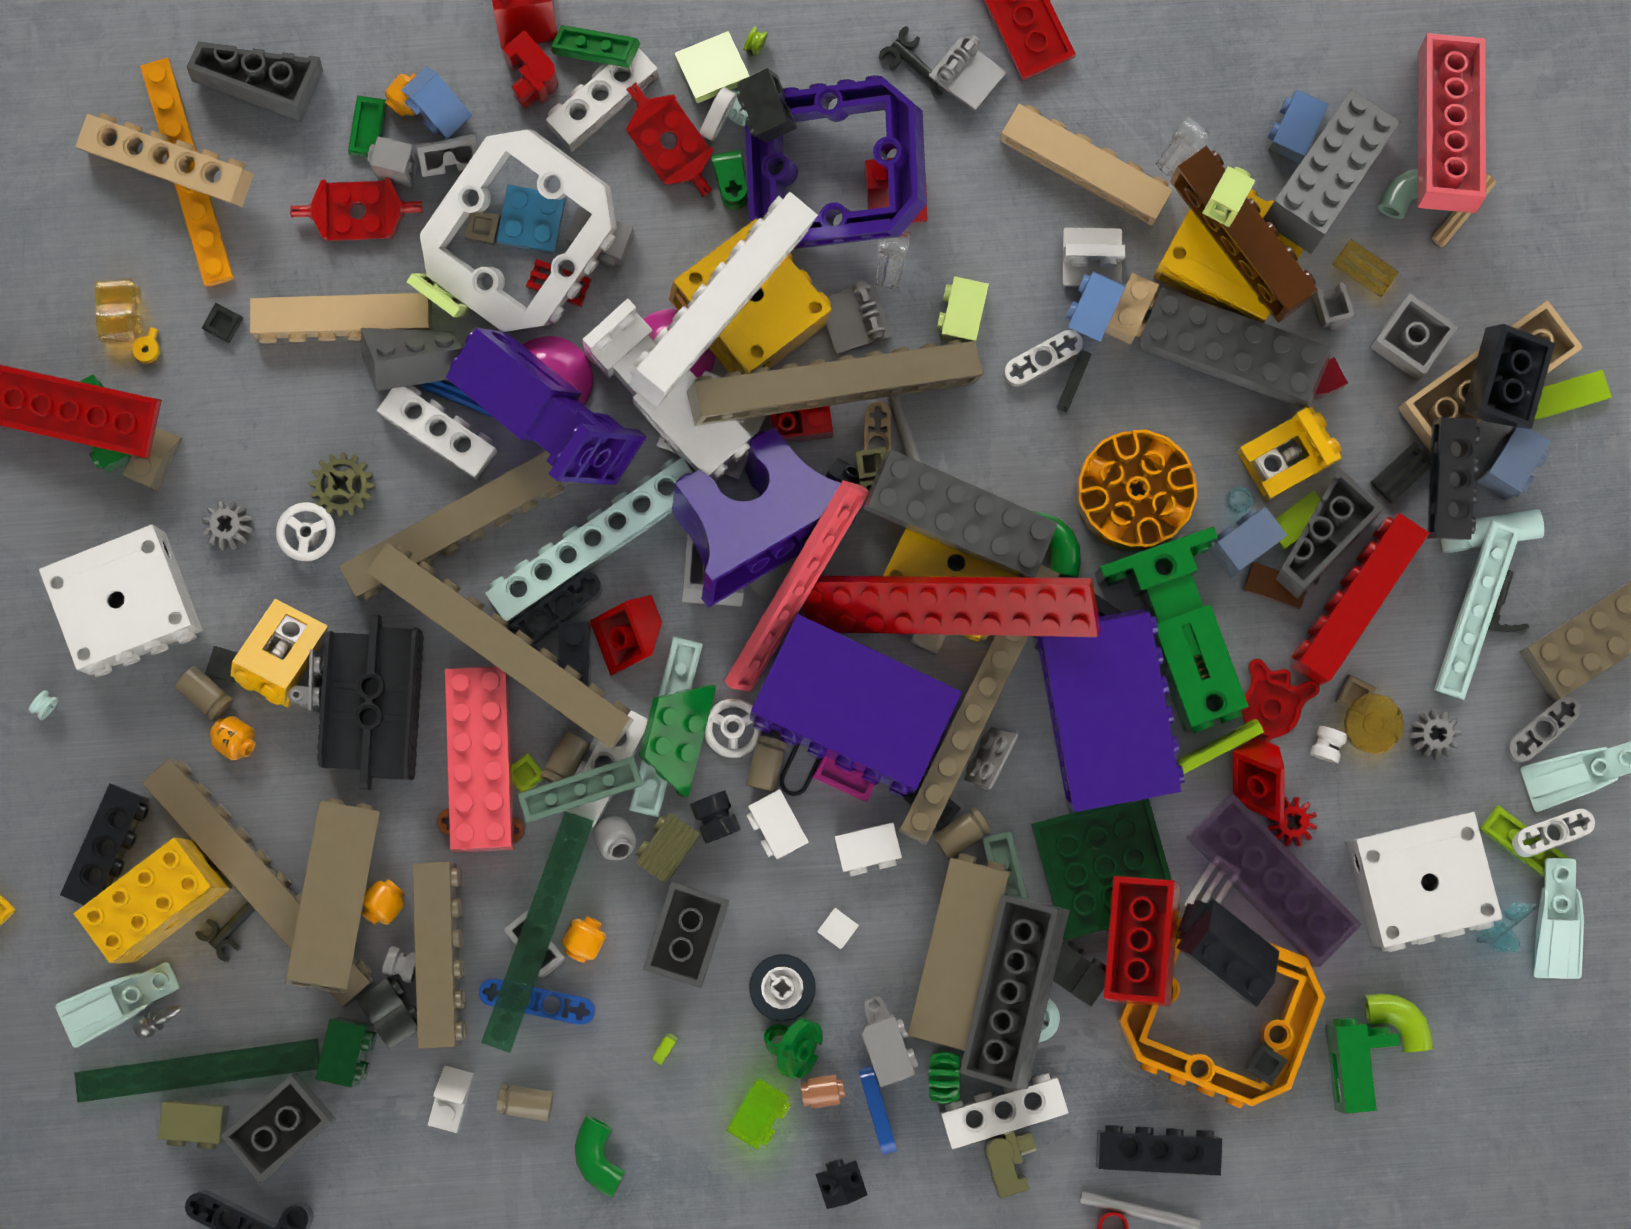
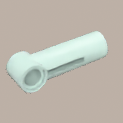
(1528, 521)

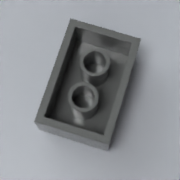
(686, 934)
(278, 1127)

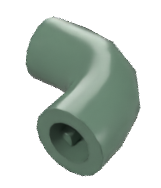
(1399, 195)

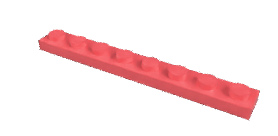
(796, 586)

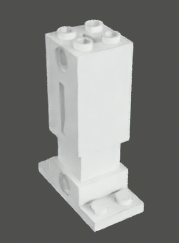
(707, 447)

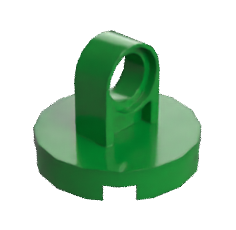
(797, 1047)

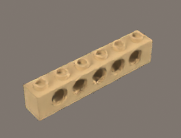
(97, 137)

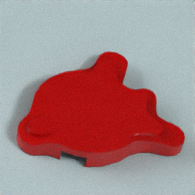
(1275, 700)

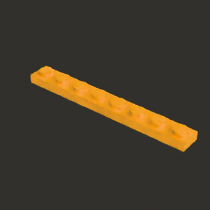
(196, 206)

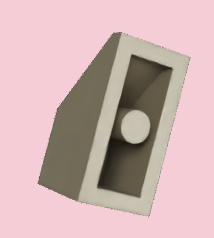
(152, 471)

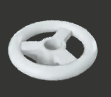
(304, 542)
(714, 716)

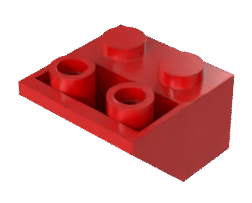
(804, 424)

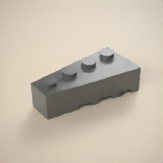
(261, 78)
(1334, 525)

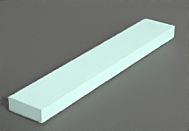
(1477, 609)
(677, 676)

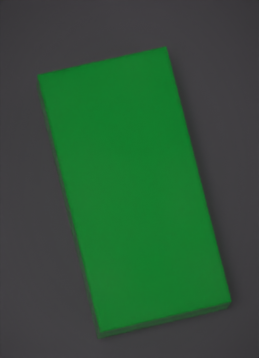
(366, 124)

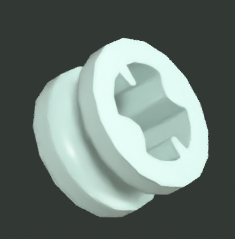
(43, 705)

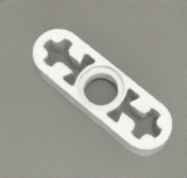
(1020, 361)
(1546, 842)

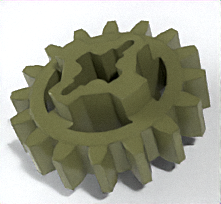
(334, 493)

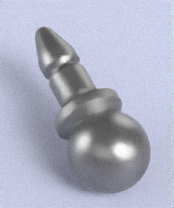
(147, 1024)

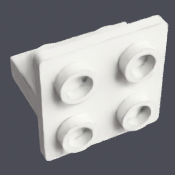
(1091, 250)

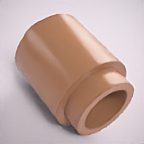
(822, 1091)

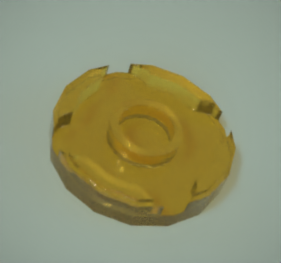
(1373, 723)

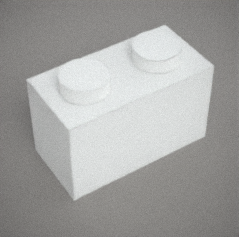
(777, 824)
(868, 848)

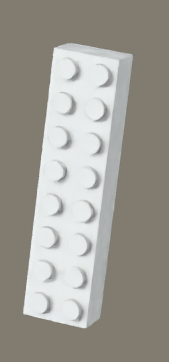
(723, 298)

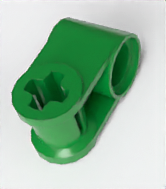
(730, 175)

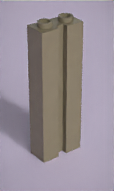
(332, 896)
(958, 951)

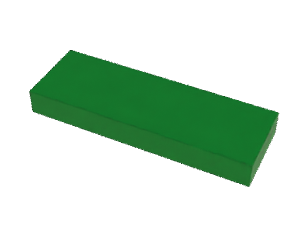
(595, 46)

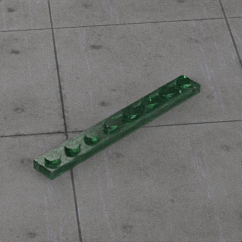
(537, 932)
(197, 1070)

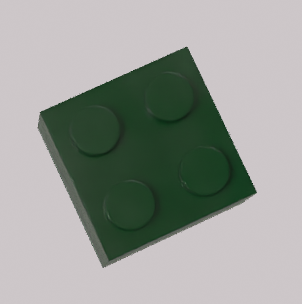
(346, 1052)

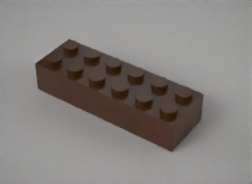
(1248, 241)

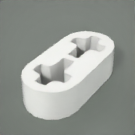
(718, 114)

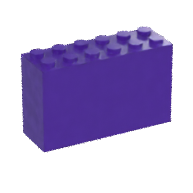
(854, 706)
(1111, 713)

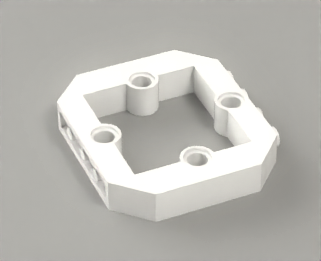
(466, 282)

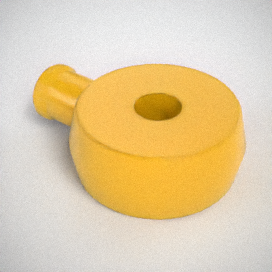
(147, 342)

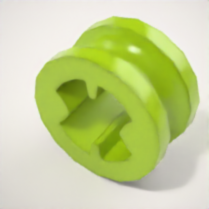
(755, 41)

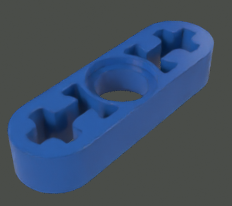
(877, 1110)

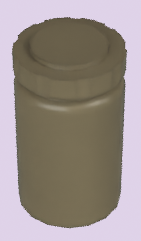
(203, 693)
(565, 758)
(766, 763)
(962, 833)
(524, 1102)

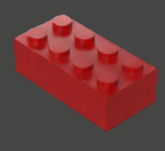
(1142, 941)

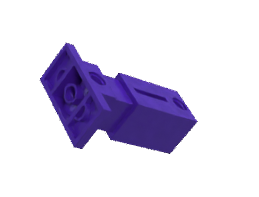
(543, 409)

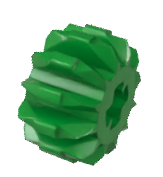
(944, 1077)

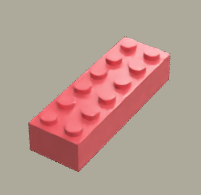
(1451, 123)
(479, 759)

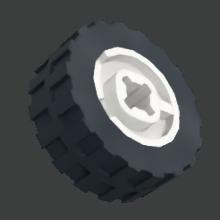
(782, 987)

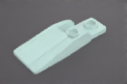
(1574, 774)
(1559, 923)
(114, 1003)

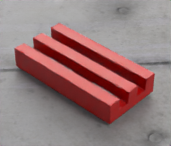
(536, 274)

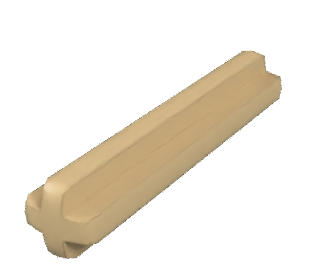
(1456, 219)

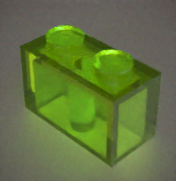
(758, 1113)

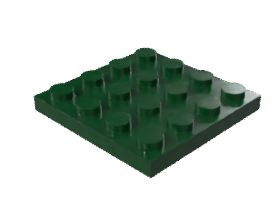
(1091, 847)

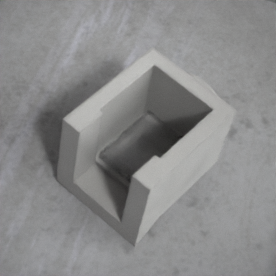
(1333, 307)

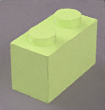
(1229, 195)
(964, 309)

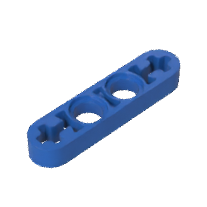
(537, 999)

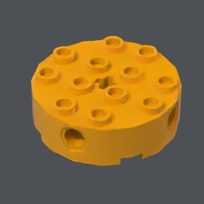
(1164, 481)

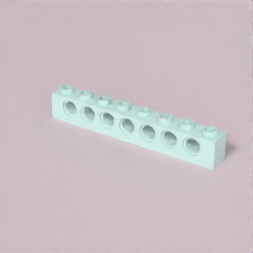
(588, 556)

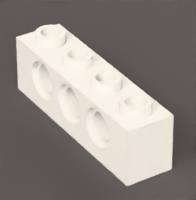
(575, 132)
(472, 462)
(634, 738)
(1051, 1105)

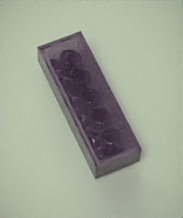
(1273, 880)

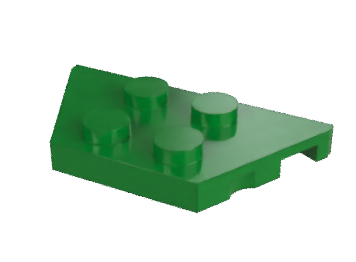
(676, 735)

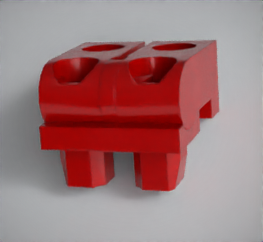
(536, 70)

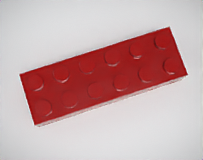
(1359, 599)

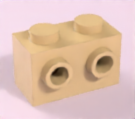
(1130, 311)

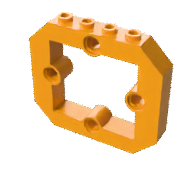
(1295, 1020)

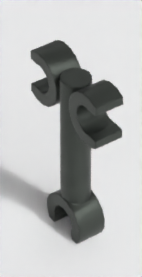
(902, 48)
(219, 937)

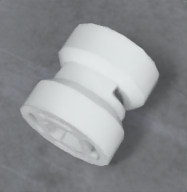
(1328, 744)

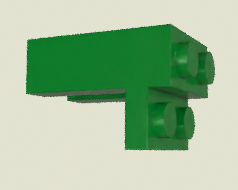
(1351, 1062)

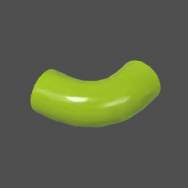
(1404, 1016)

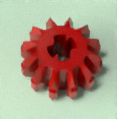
(1301, 822)

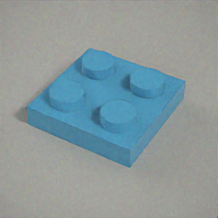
(530, 220)

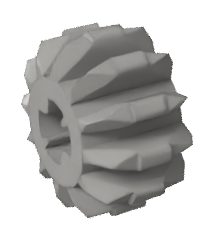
(238, 524)
(1435, 746)

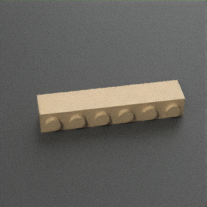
(1086, 164)
(336, 315)

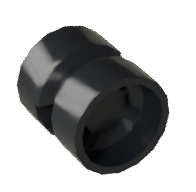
(715, 816)

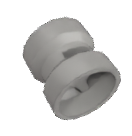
(398, 964)

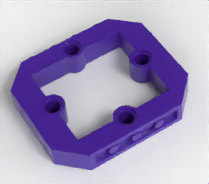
(905, 170)

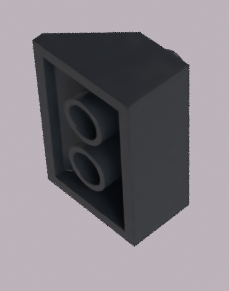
(1508, 377)
(1231, 953)

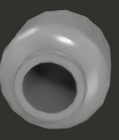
(614, 838)

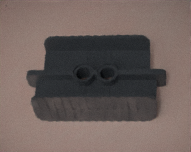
(390, 743)

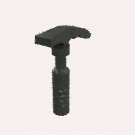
(1494, 625)

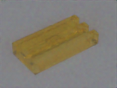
(1372, 259)

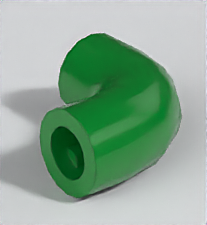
(1064, 550)
(592, 1159)

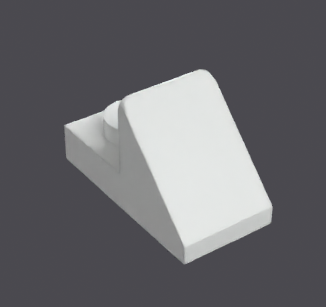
(450, 1099)

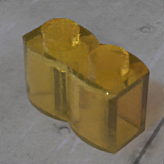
(117, 310)

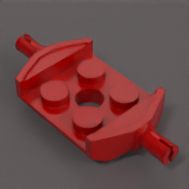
(663, 116)
(335, 200)

